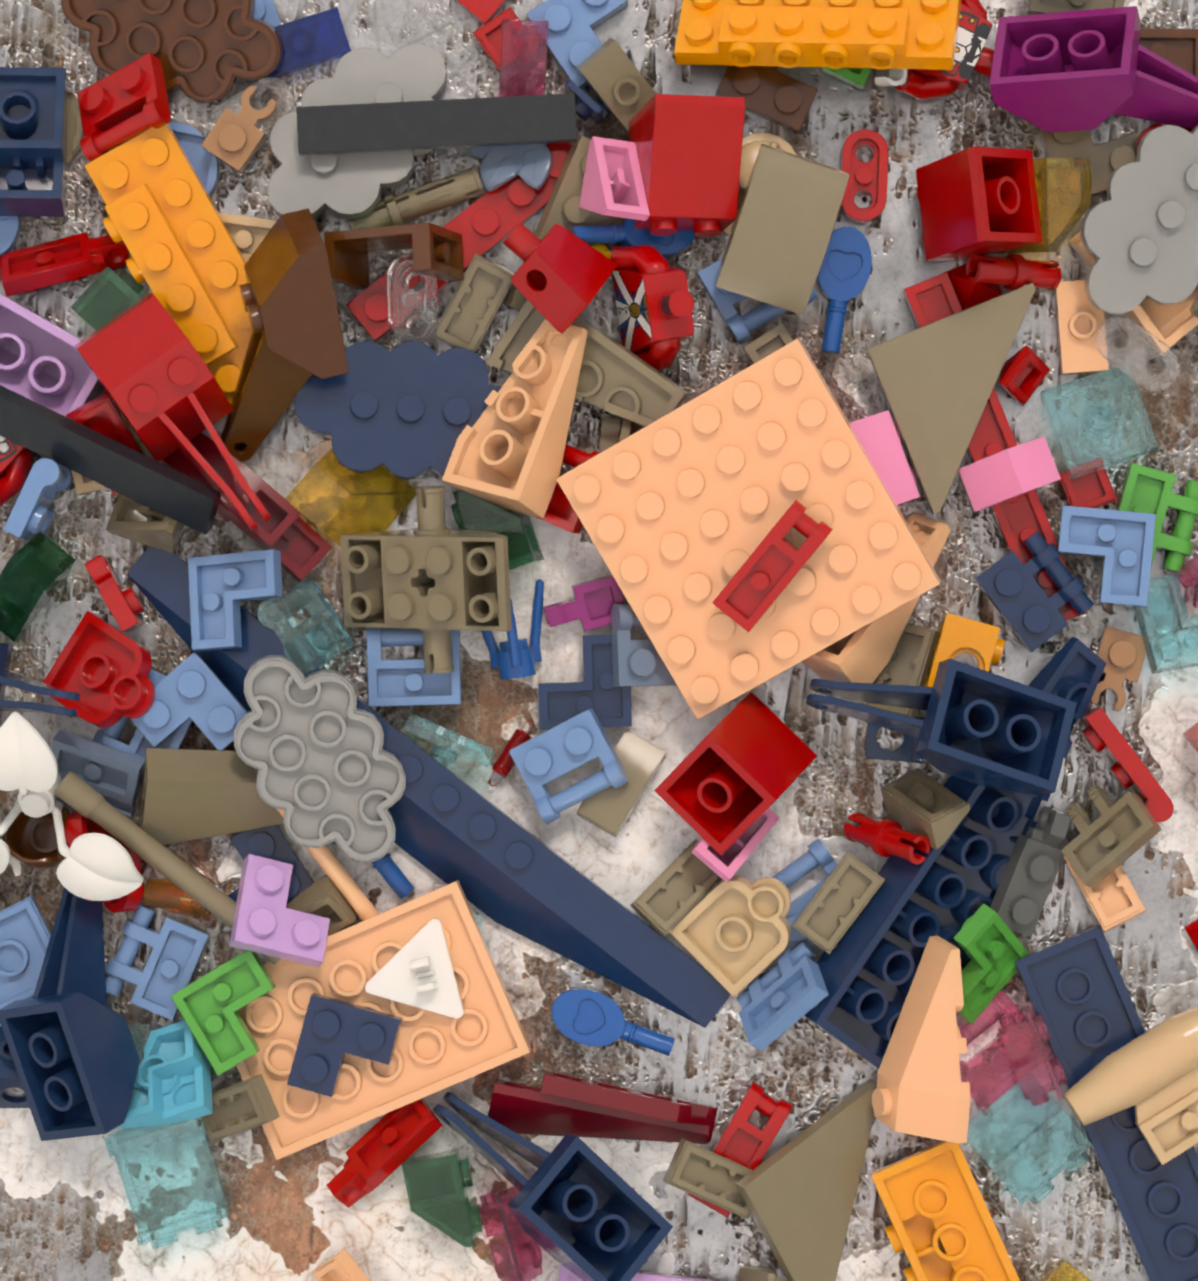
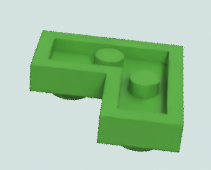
(992, 957)
(212, 1007)

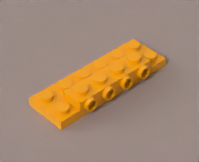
(819, 33)
(178, 246)
(941, 1218)

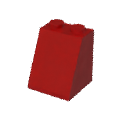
(689, 162)
(978, 203)
(735, 773)

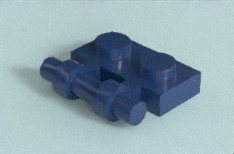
(1021, 599)

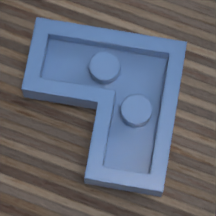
(571, 30)
(1122, 540)
(217, 588)
(192, 693)

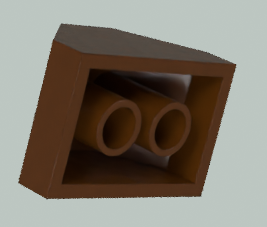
(292, 326)

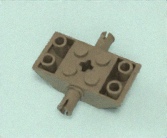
(427, 580)

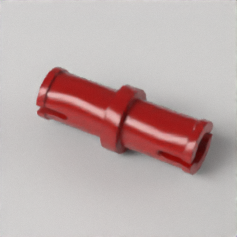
(1013, 271)
(887, 838)

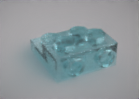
(1027, 1143)

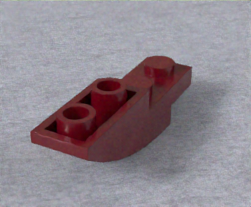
(285, 531)

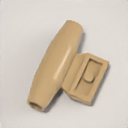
(1157, 1078)

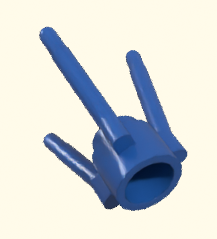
(516, 657)

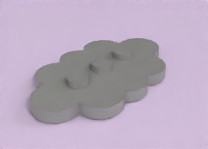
(353, 181)
(1147, 226)
(319, 758)

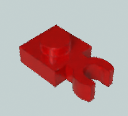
(122, 603)

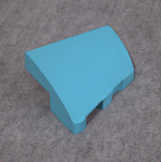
(171, 1080)

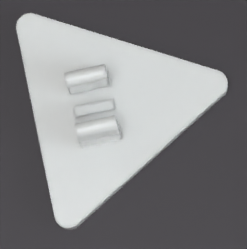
(421, 974)

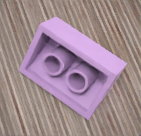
(43, 361)

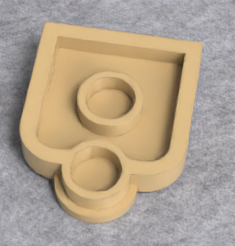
(737, 929)

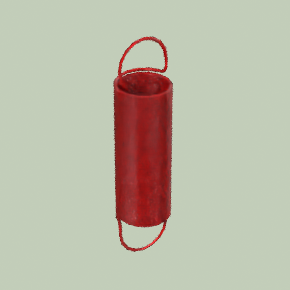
(505, 762)

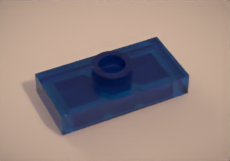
(311, 42)

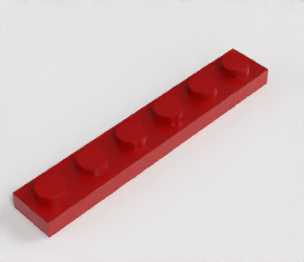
(482, 229)

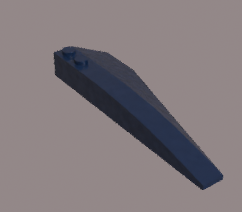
(882, 948)

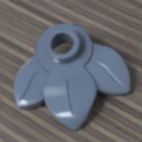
(505, 162)

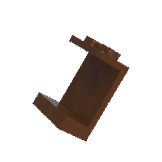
(435, 251)

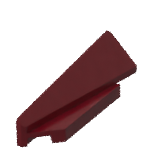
(598, 1111)

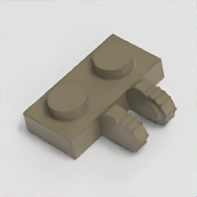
(1110, 838)

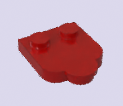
(106, 671)

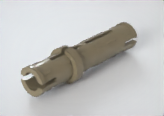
(422, 201)

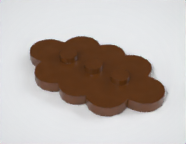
(198, 41)

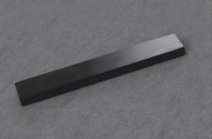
(436, 124)
(107, 462)

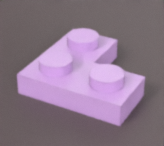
(265, 923)

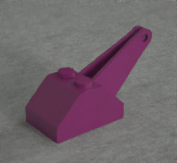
(1082, 68)

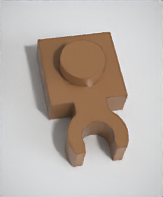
(235, 135)
(1124, 660)

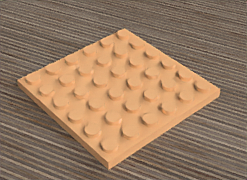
(705, 487)

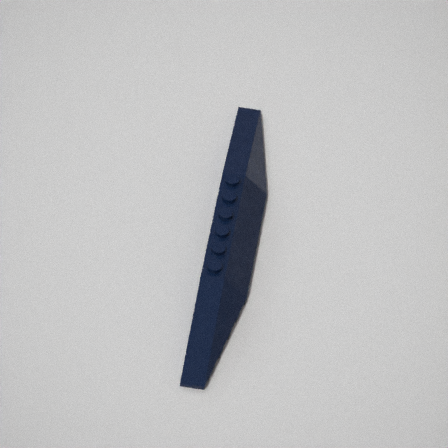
(473, 841)

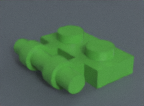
(1151, 492)

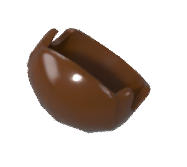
(34, 840)

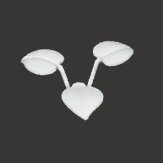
(95, 863)

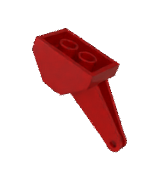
(164, 390)

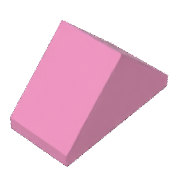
(614, 180)
(1009, 474)
(728, 864)

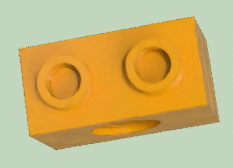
(968, 637)

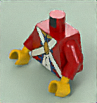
(650, 303)

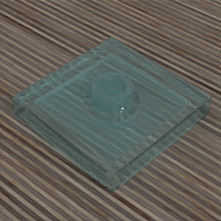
(1099, 421)

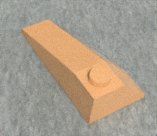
(523, 432)
(868, 650)
(920, 1072)

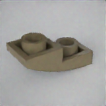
(613, 806)

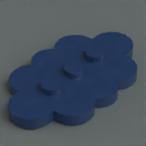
(396, 406)

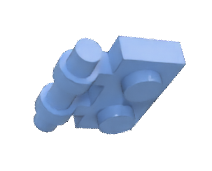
(169, 966)
(781, 995)

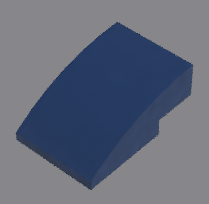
(33, 141)

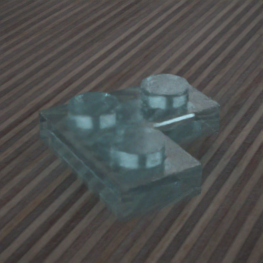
(1166, 627)

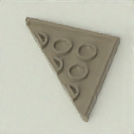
(942, 381)
(809, 1189)

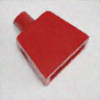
(557, 272)

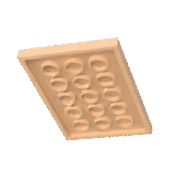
(430, 1047)

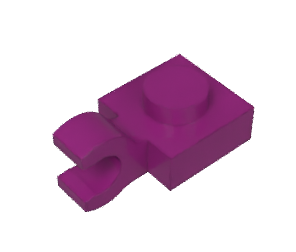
(590, 604)

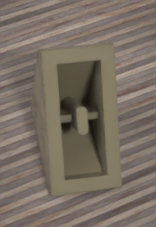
(144, 525)

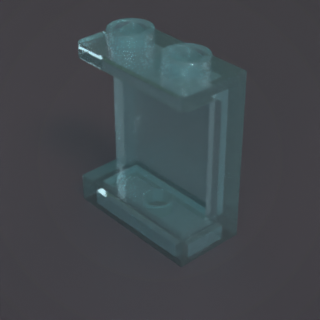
(169, 1180)

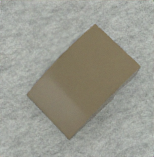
(782, 229)

